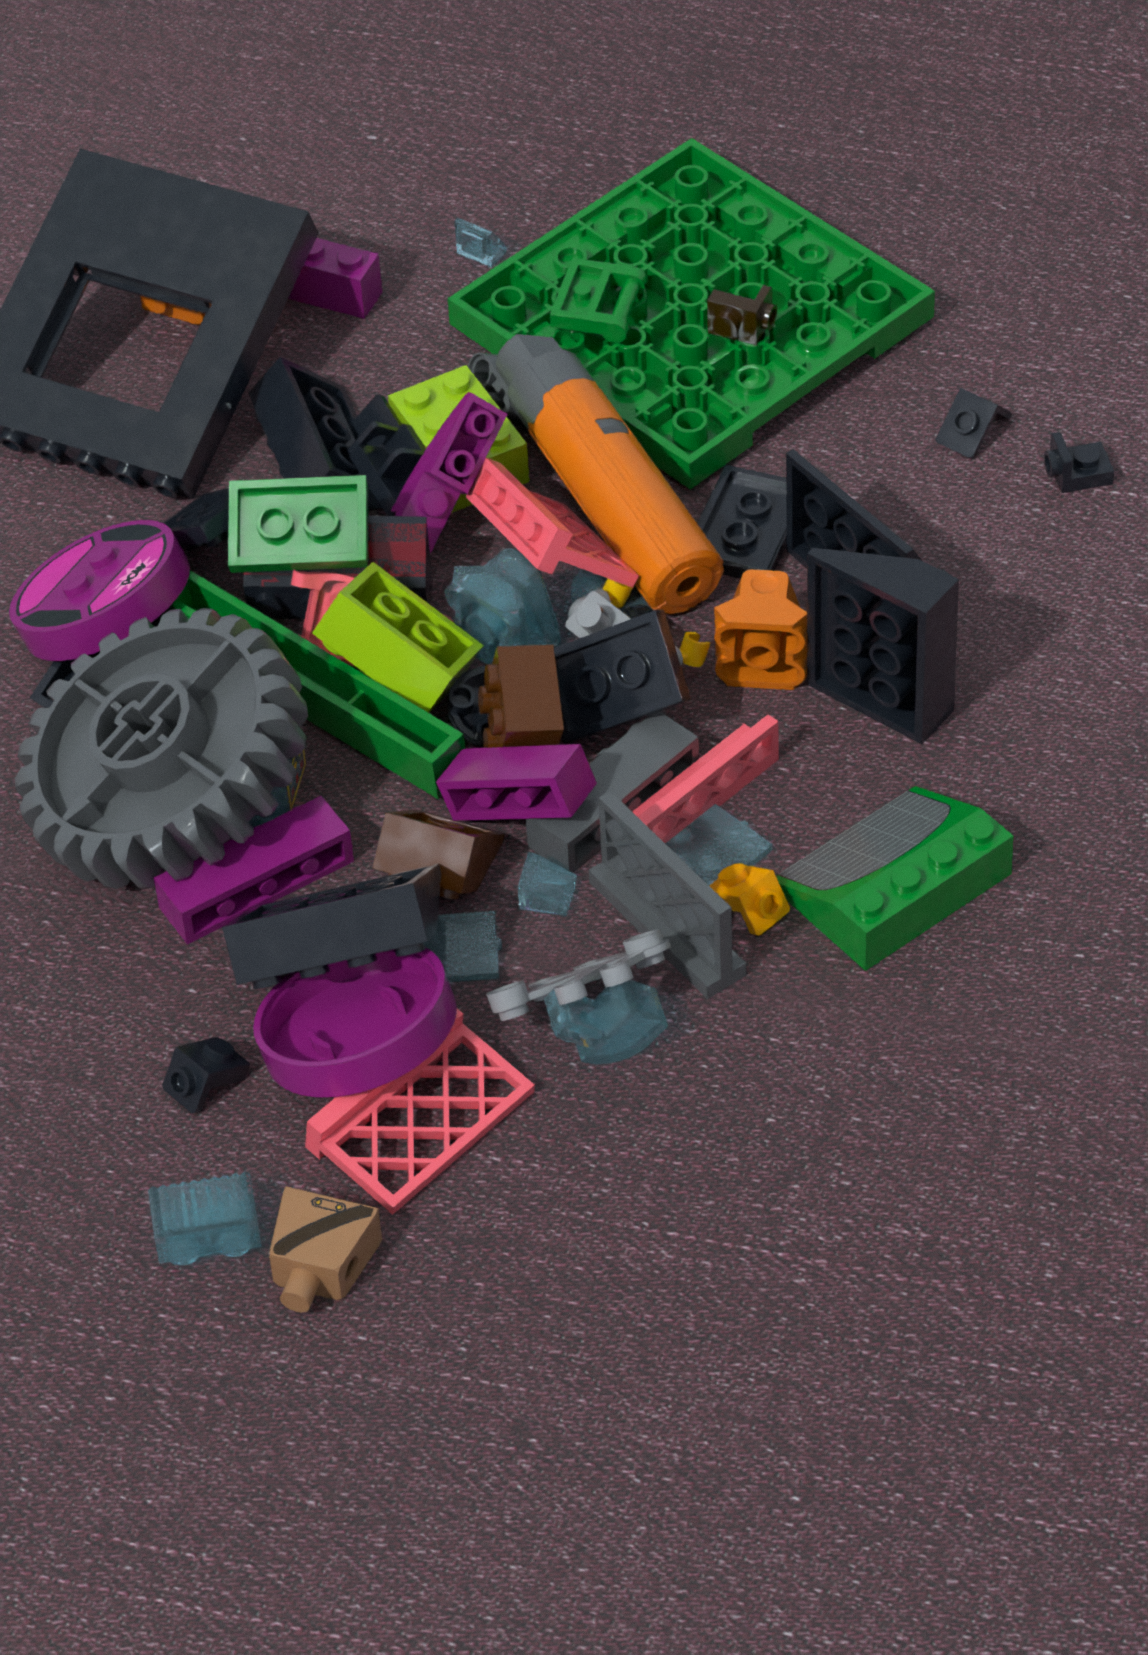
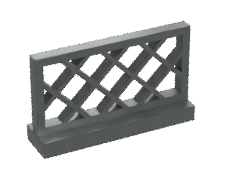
(663, 893)

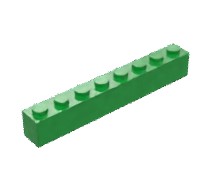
(346, 700)

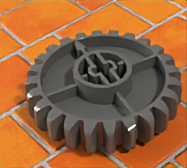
(161, 748)

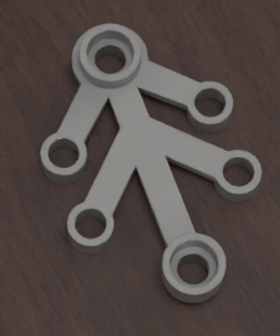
(641, 950)

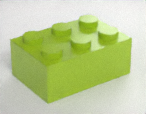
(432, 401)
(397, 638)

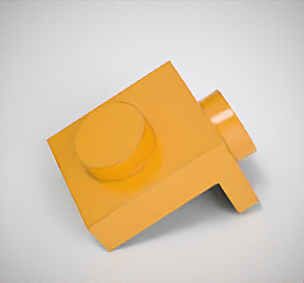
(754, 894)

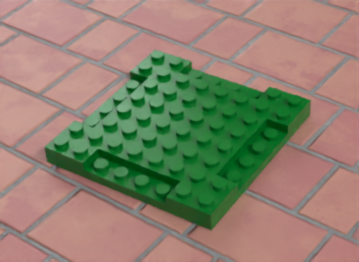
(693, 231)

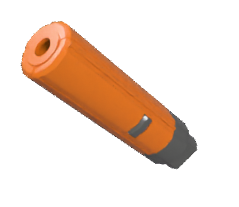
(603, 469)

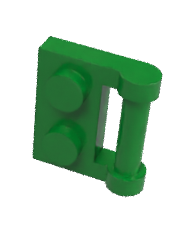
(585, 292)

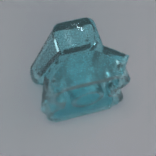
(503, 604)

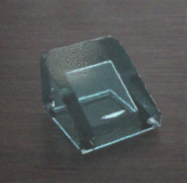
(478, 243)
(545, 886)

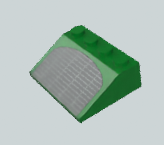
(898, 873)

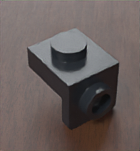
(199, 1068)

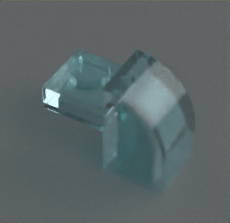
(611, 1025)

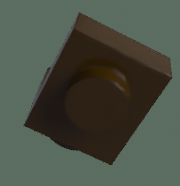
(740, 316)

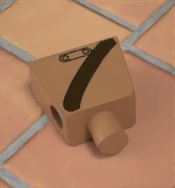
(320, 1246)

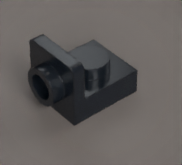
(1077, 466)

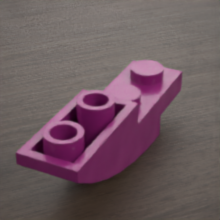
(450, 463)

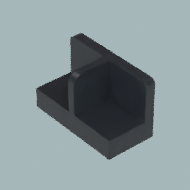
(389, 466)

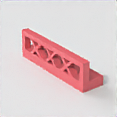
(712, 778)

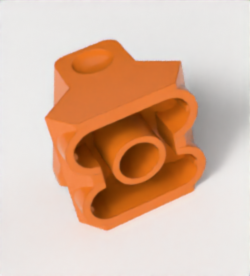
(761, 634)

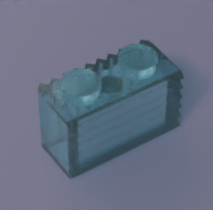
(204, 1219)

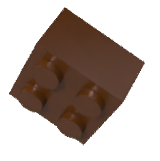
(521, 698)

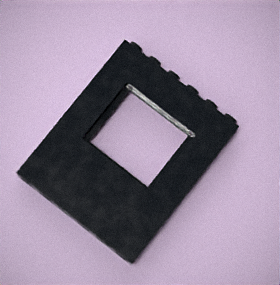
(166, 243)

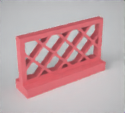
(543, 527)
(348, 1115)

